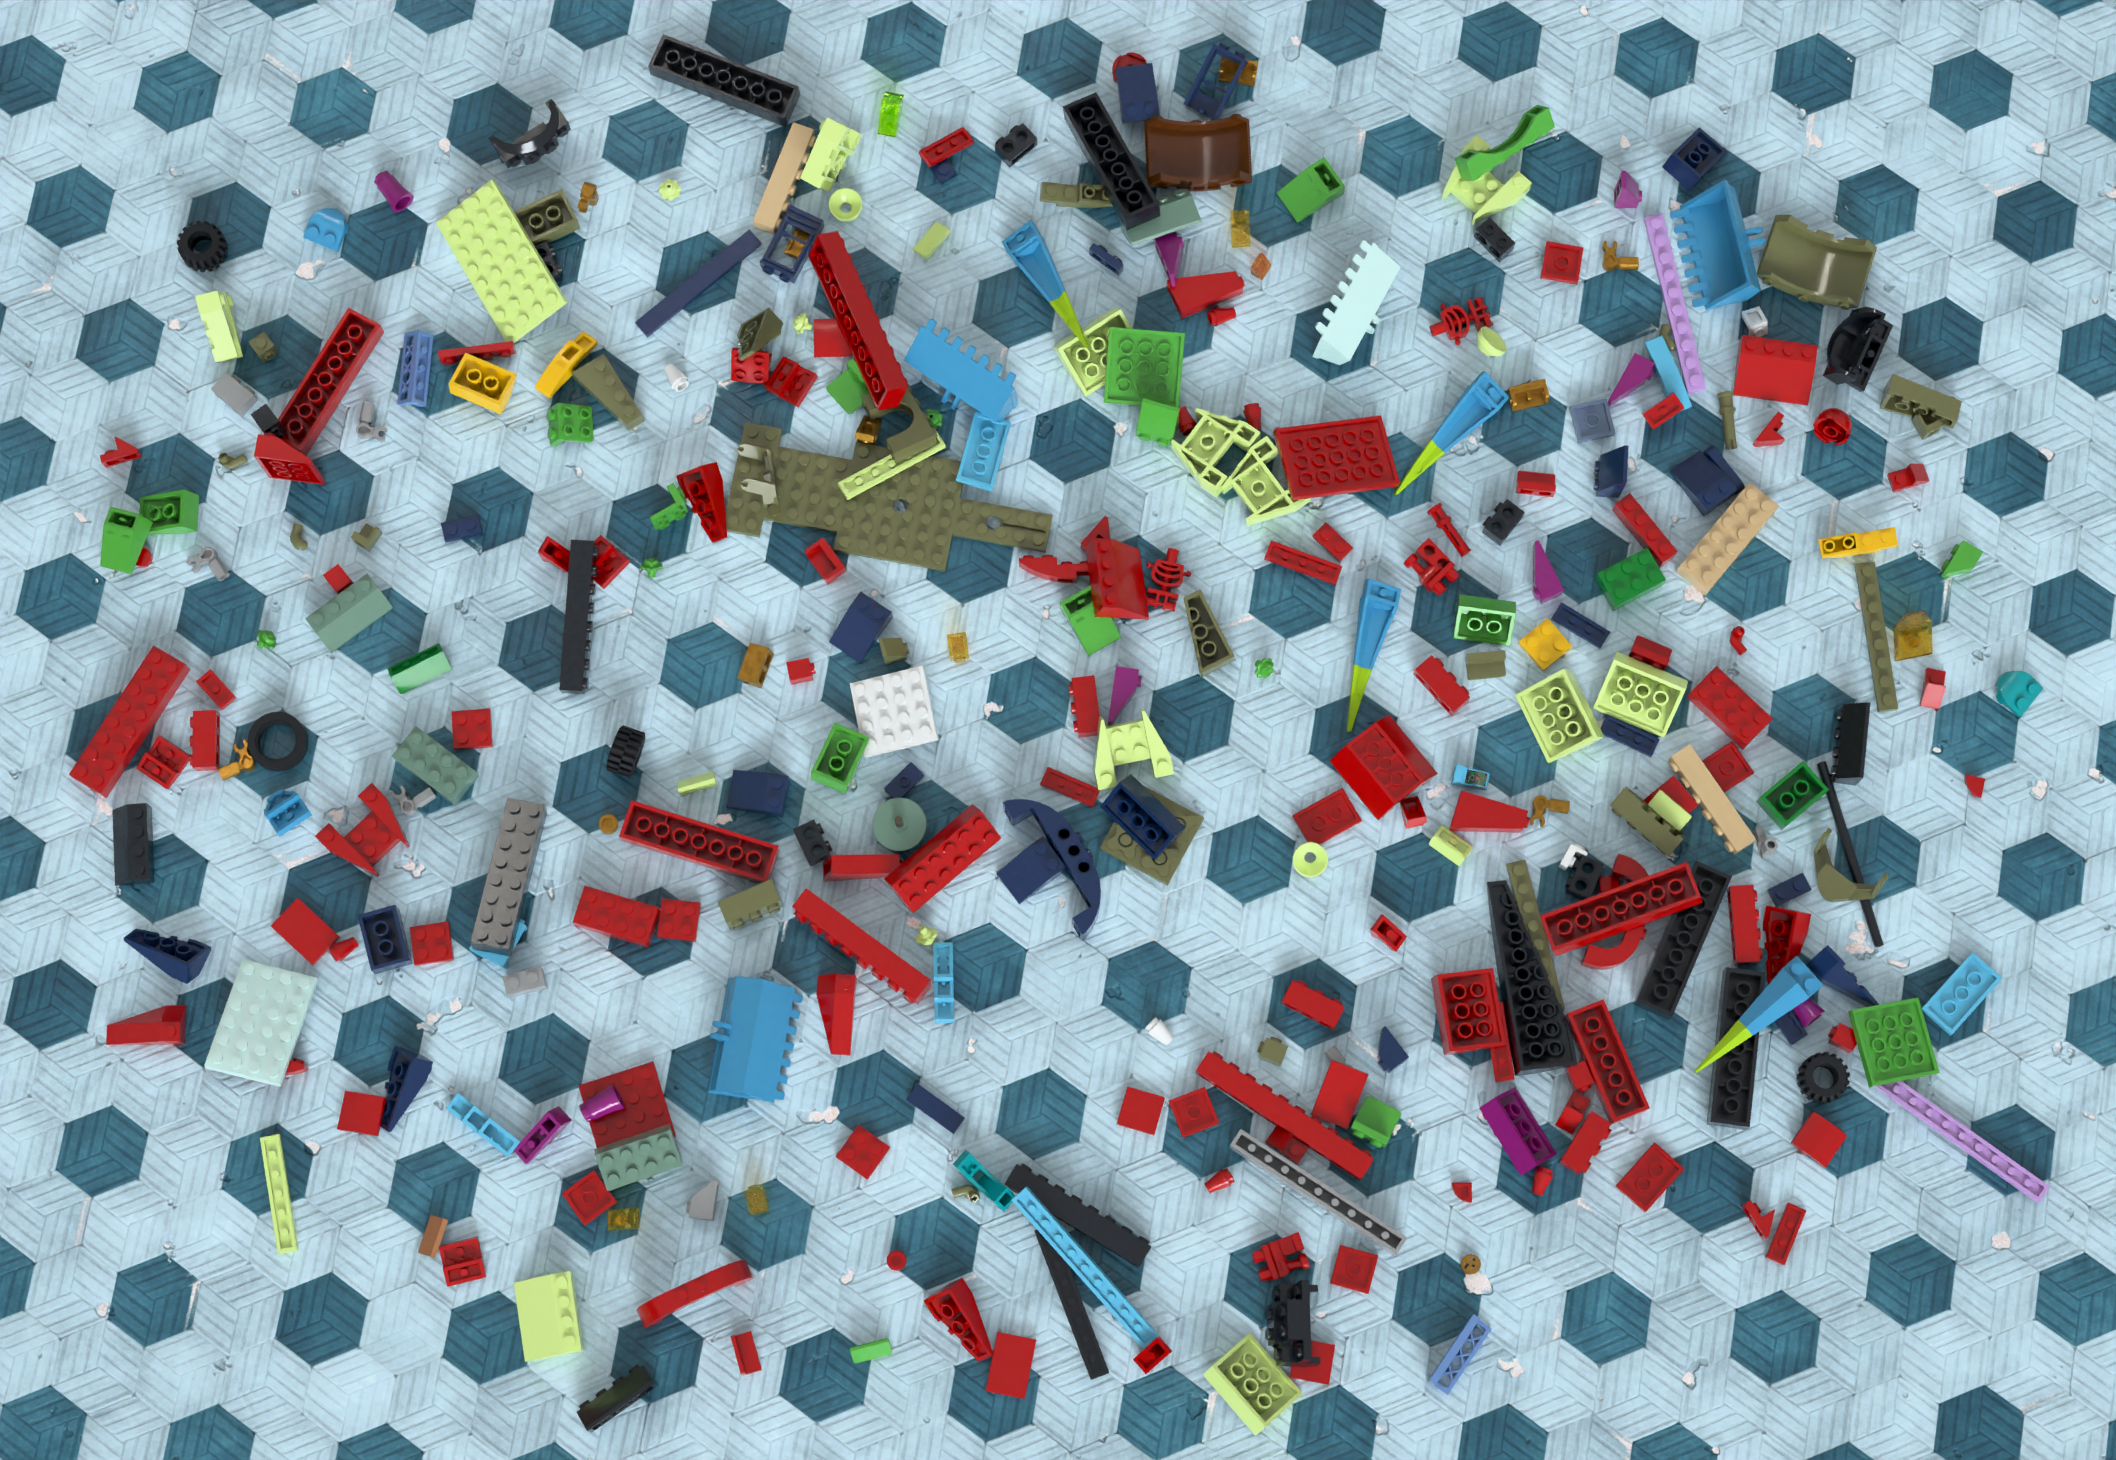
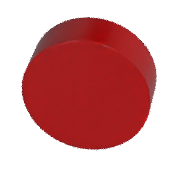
(145, 558)
(896, 1260)

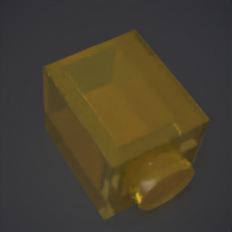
(958, 647)
(756, 1200)

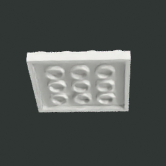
(894, 711)

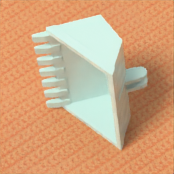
(1357, 306)

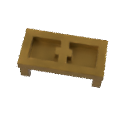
(1228, 70)
(1528, 395)
(755, 665)

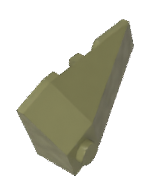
(758, 332)

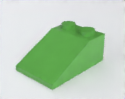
(1157, 422)
(171, 512)
(839, 758)

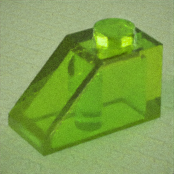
(890, 114)

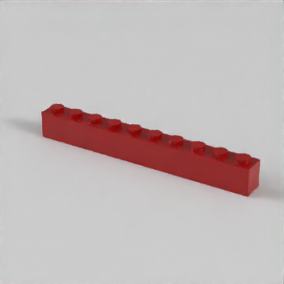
(1282, 1114)

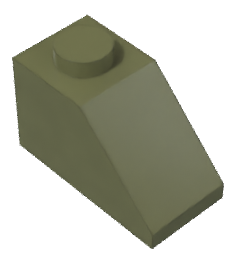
(893, 650)

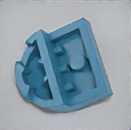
(327, 228)
(285, 811)

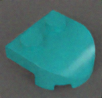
(2017, 691)

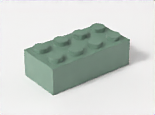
(435, 765)
(638, 1157)

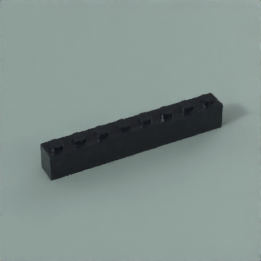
(577, 617)
(1080, 1217)

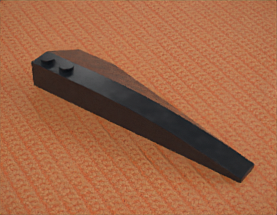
(1534, 1018)

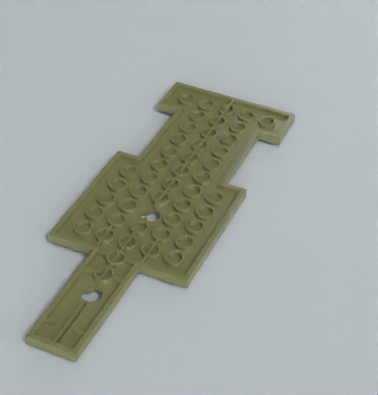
(868, 521)

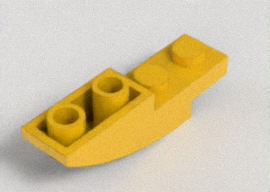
(564, 363)
(1858, 544)

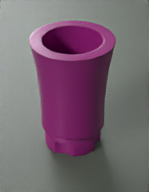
(393, 191)
(1808, 1012)
(602, 1104)

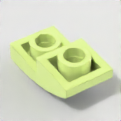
(1669, 810)

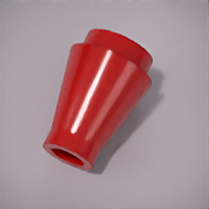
(1220, 315)
(1253, 415)
(1186, 422)
(343, 948)
(1541, 1180)
(1219, 1181)

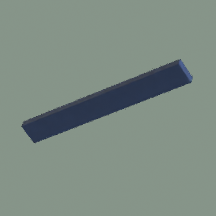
(698, 283)

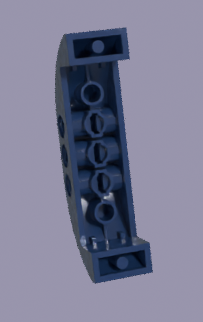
(1053, 827)

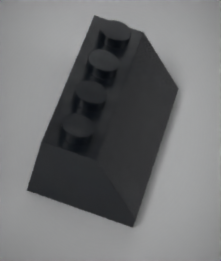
(1851, 743)
(133, 844)
(616, 1399)

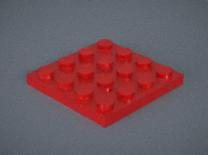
(643, 1104)

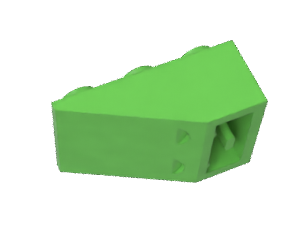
(1311, 190)
(123, 539)
(1091, 631)

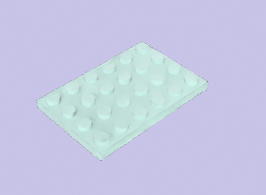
(261, 1023)

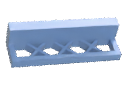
(418, 368)
(1453, 1350)

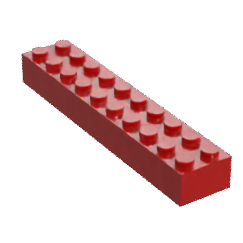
(858, 320)

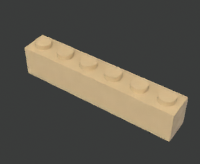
(784, 177)
(1711, 799)

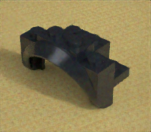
(535, 142)
(1852, 352)
(1290, 1323)

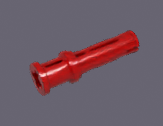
(1444, 522)

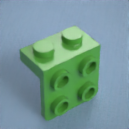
(849, 388)
(570, 423)
(675, 511)
(1375, 1122)

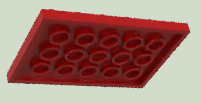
(1336, 457)

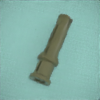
(1727, 411)

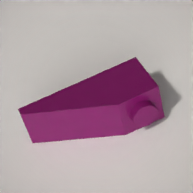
(1626, 192)
(1170, 254)
(1633, 377)
(1545, 581)
(1124, 688)
(542, 1134)

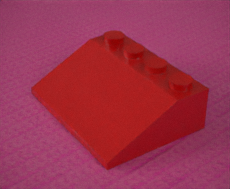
(1774, 370)
(284, 461)
(1116, 579)
(1468, 1011)

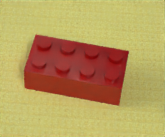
(1729, 707)
(616, 916)

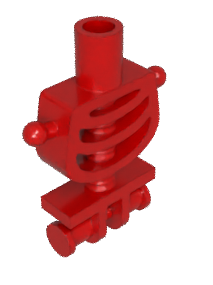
(1448, 325)
(1169, 567)

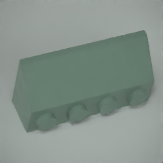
(1176, 213)
(349, 613)

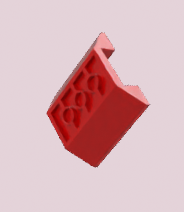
(1382, 766)

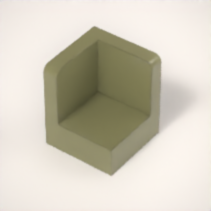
(1926, 428)
(367, 537)

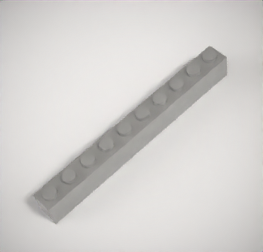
(1318, 1192)

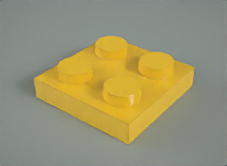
(1545, 644)

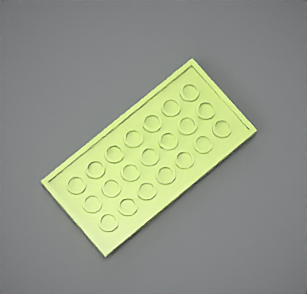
(501, 262)

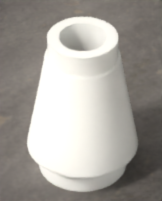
(676, 378)
(1159, 1031)

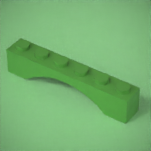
(1533, 125)

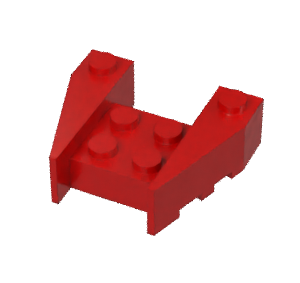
(371, 837)

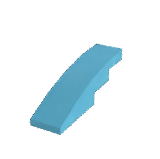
(1667, 370)
(943, 982)
(482, 1125)

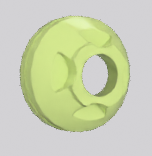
(842, 197)
(1490, 342)
(1314, 868)

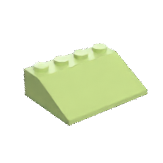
(1089, 364)
(1640, 694)
(1559, 715)
(548, 1316)
(1252, 1384)

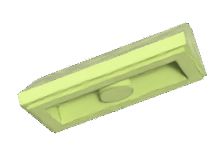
(931, 240)
(696, 783)
(1450, 845)

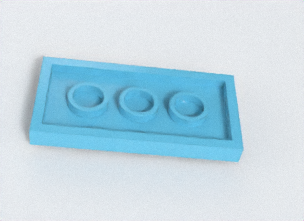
(983, 452)
(1961, 993)

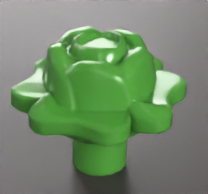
(934, 418)
(651, 566)
(266, 639)
(1264, 668)

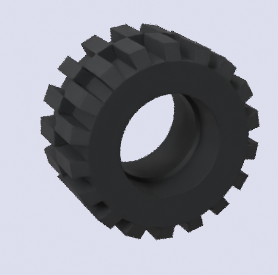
(192, 236)
(625, 751)
(1837, 1069)

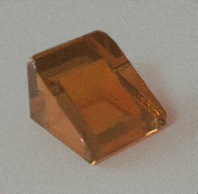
(1260, 266)

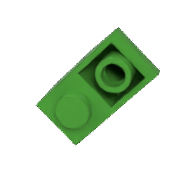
(1963, 560)

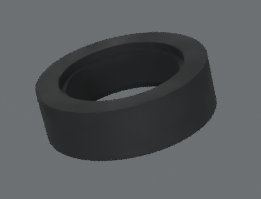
(263, 724)

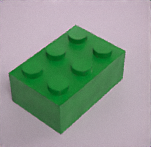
(1630, 579)
(1792, 795)

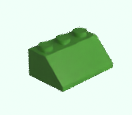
(1484, 620)

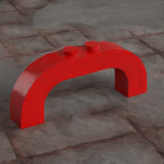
(1601, 958)
(693, 1291)

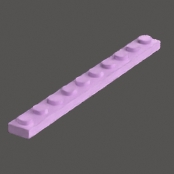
(1674, 303)
(1965, 1139)

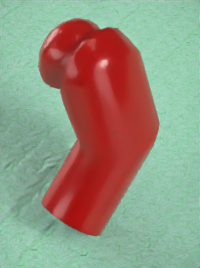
(1736, 638)

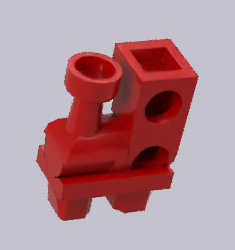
(1437, 567)
(1275, 1257)

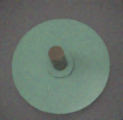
(899, 824)

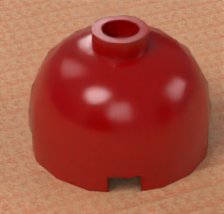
(1833, 426)

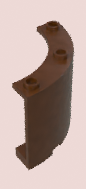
(1198, 153)

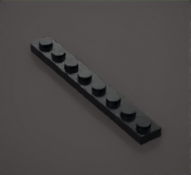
(1074, 1310)

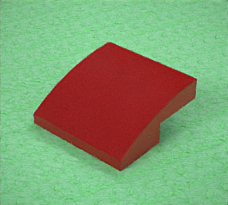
(829, 339)
(790, 381)
(609, 562)
(163, 762)
(1677, 793)
(361, 1113)
(1818, 1139)
(462, 1261)

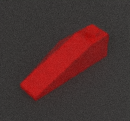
(837, 1004)
(155, 1027)

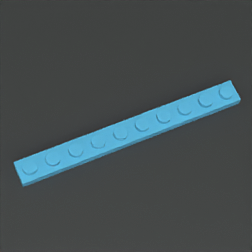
(1085, 1267)

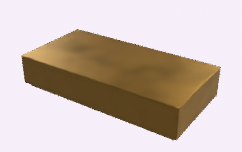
(794, 248)

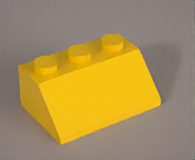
(482, 383)

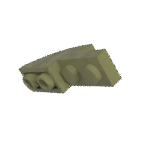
(1074, 196)

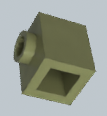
(263, 347)
(1272, 1051)

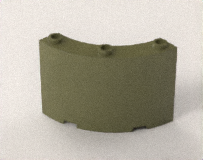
(1815, 264)

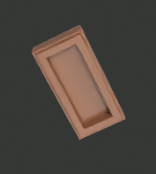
(433, 1236)

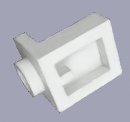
(1755, 322)
(1569, 858)

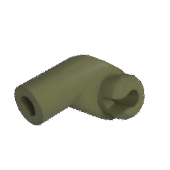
(1665, 330)
(231, 462)
(296, 538)
(967, 1191)

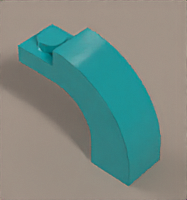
(984, 1181)

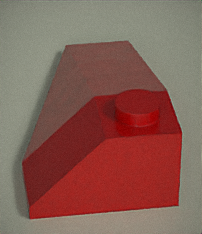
(705, 492)
(1784, 937)
(958, 1311)

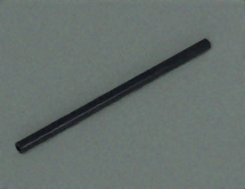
(1849, 852)

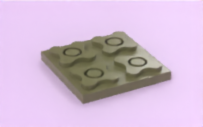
(1126, 849)

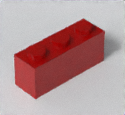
(1442, 685)
(1084, 706)
(205, 740)
(1313, 1004)
(1586, 1143)

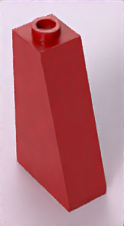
(1204, 291)
(1482, 814)
(859, 866)

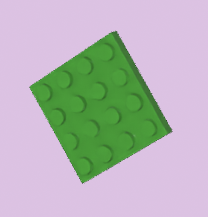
(1144, 366)
(1893, 1042)

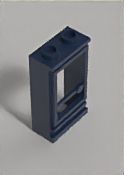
(1204, 103)
(803, 221)

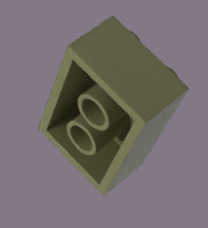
(548, 218)
(750, 905)

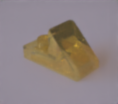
(1240, 228)
(623, 1219)

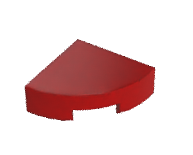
(1975, 785)
(1463, 1190)

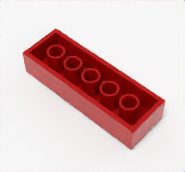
(942, 858)
(1607, 1062)

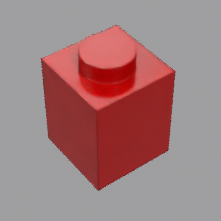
(338, 579)
(800, 671)
(1842, 1038)
(1579, 1077)

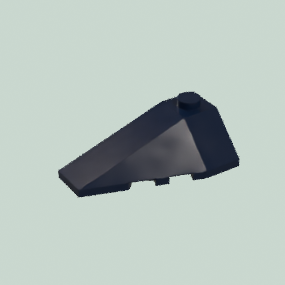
(175, 957)
(1830, 971)
(406, 1079)

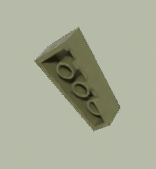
(605, 386)
(1912, 398)
(1208, 640)
(1647, 821)

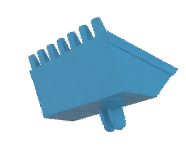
(1718, 247)
(962, 374)
(753, 1039)

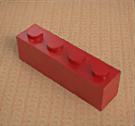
(1644, 530)
(1743, 925)

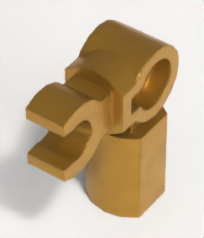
(588, 197)
(1611, 262)
(245, 763)
(1540, 804)

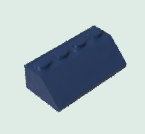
(1142, 816)

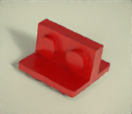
(752, 369)
(1650, 653)

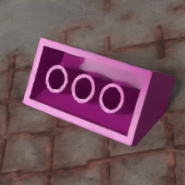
(1517, 1131)

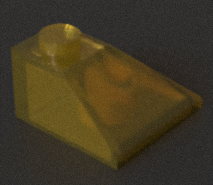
(1912, 636)

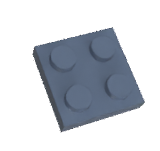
(1592, 420)

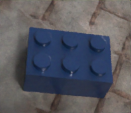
(385, 939)

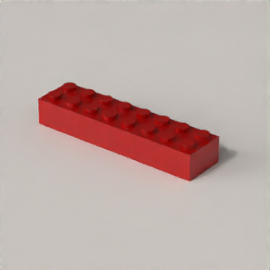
(329, 379)
(129, 721)
(699, 843)
(1621, 909)
(862, 946)

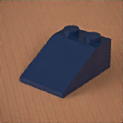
(1137, 93)
(1694, 159)
(1611, 473)
(1703, 482)
(861, 627)
(758, 792)
(1031, 870)

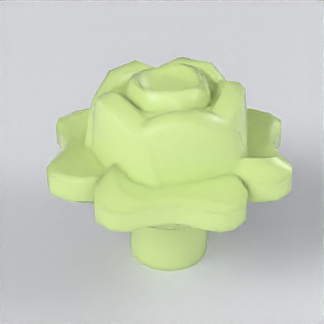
(669, 189)
(801, 323)
(926, 935)

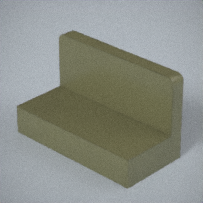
(1485, 665)

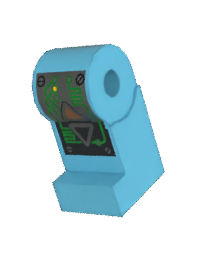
(1470, 778)

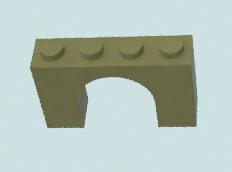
(916, 437)

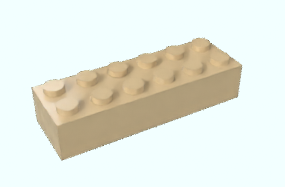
(1727, 539)

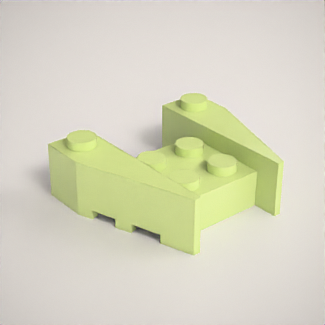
(829, 153)
(1487, 193)
(220, 325)
(1208, 445)
(1259, 487)
(1128, 744)

